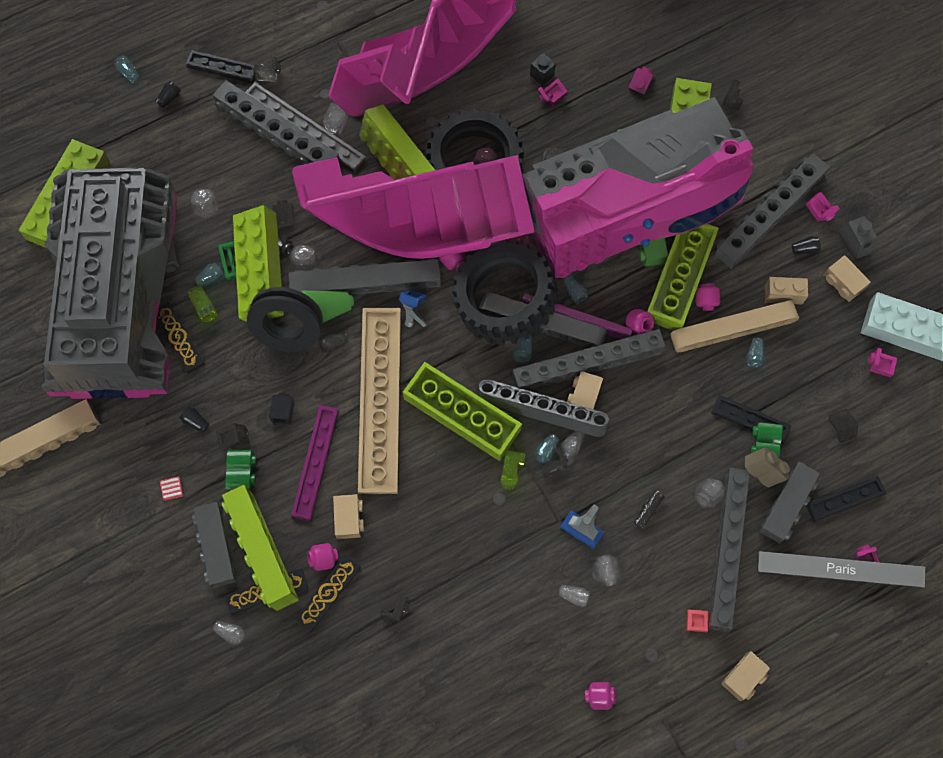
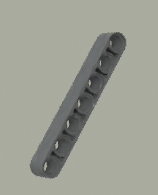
(558, 325)
(533, 407)

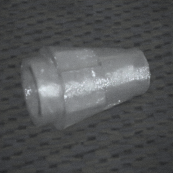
(572, 443)
(576, 595)
(229, 632)

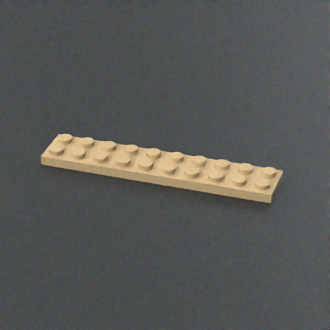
(379, 401)

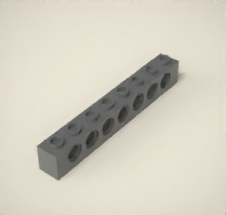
(229, 93)
(732, 255)
(589, 361)

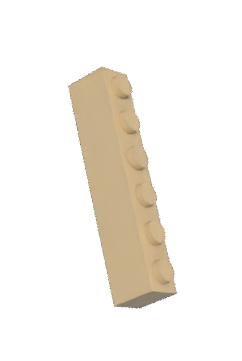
(47, 435)

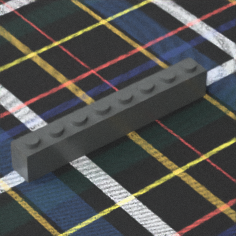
(369, 278)
(728, 550)

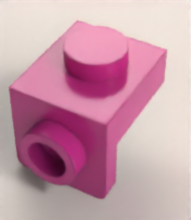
(641, 80)
(553, 93)
(821, 208)
(882, 363)
(866, 553)

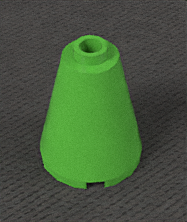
(331, 302)

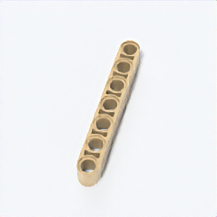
(734, 326)

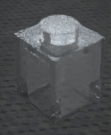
(335, 119)

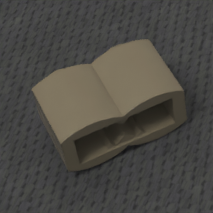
(767, 467)

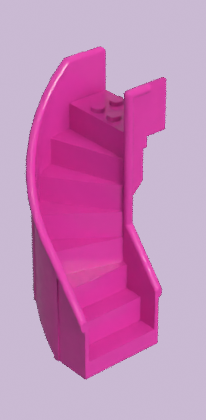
(419, 58)
(423, 213)

